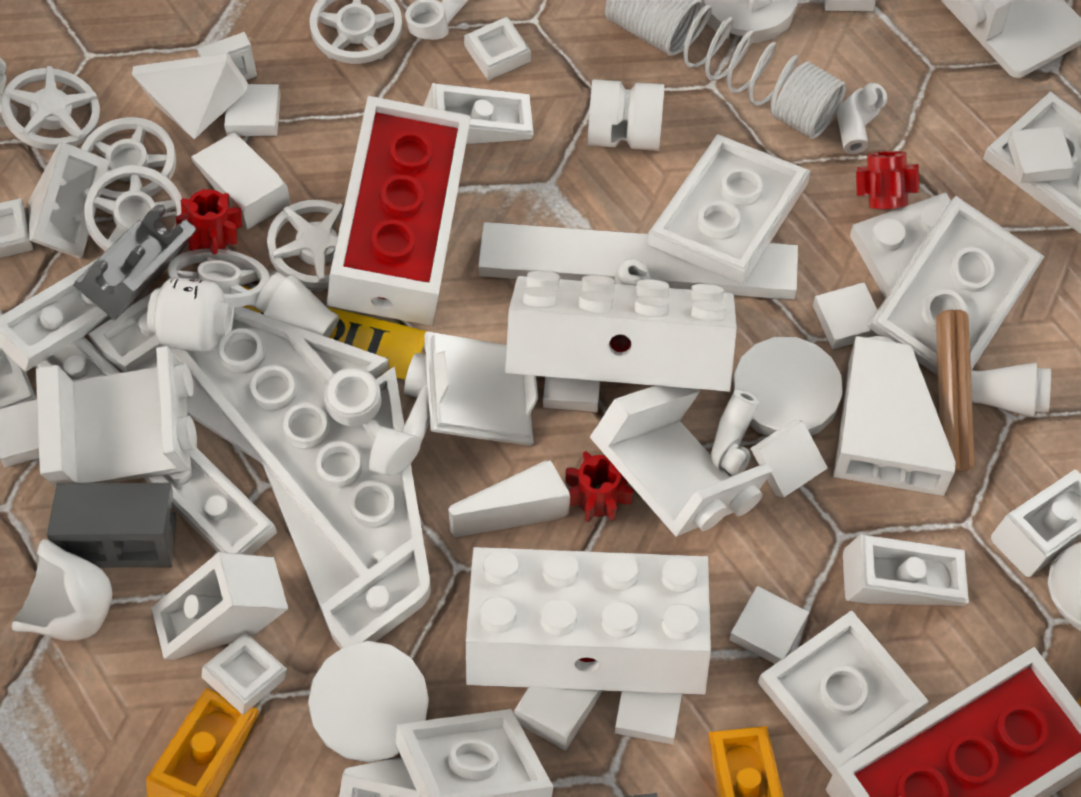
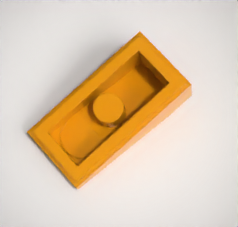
(201, 749)
(744, 763)

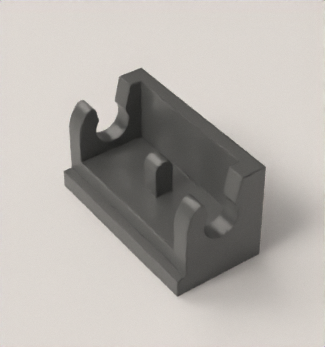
(133, 262)
(115, 523)

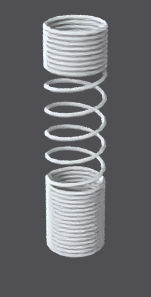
(806, 99)

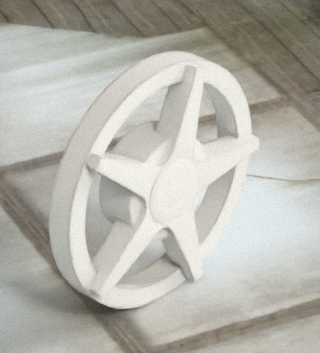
(356, 25)
(50, 107)
(132, 151)
(128, 206)
(313, 243)
(223, 271)

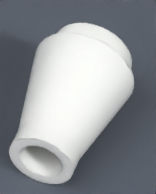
(293, 303)
(1013, 388)

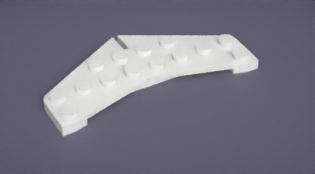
(267, 398)

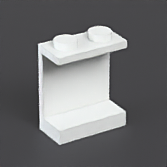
(115, 423)
(669, 464)

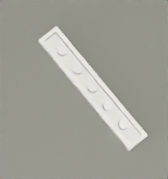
(576, 253)
(200, 495)

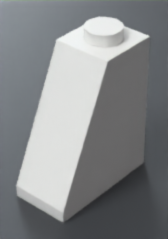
(890, 422)

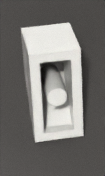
(219, 604)

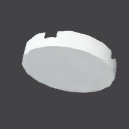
(791, 383)
(363, 697)

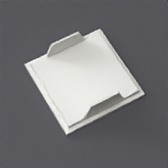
(474, 394)

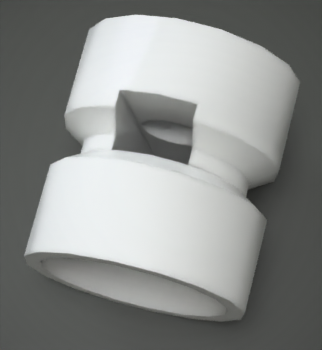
(625, 114)

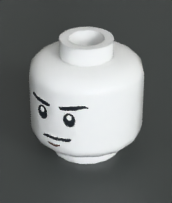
(189, 314)

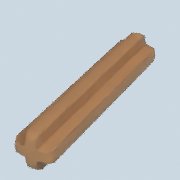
(955, 385)

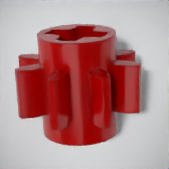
(887, 179)
(213, 218)
(600, 501)

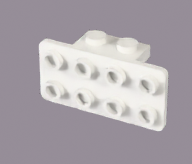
(1020, 32)

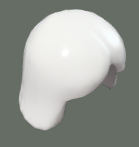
(66, 597)

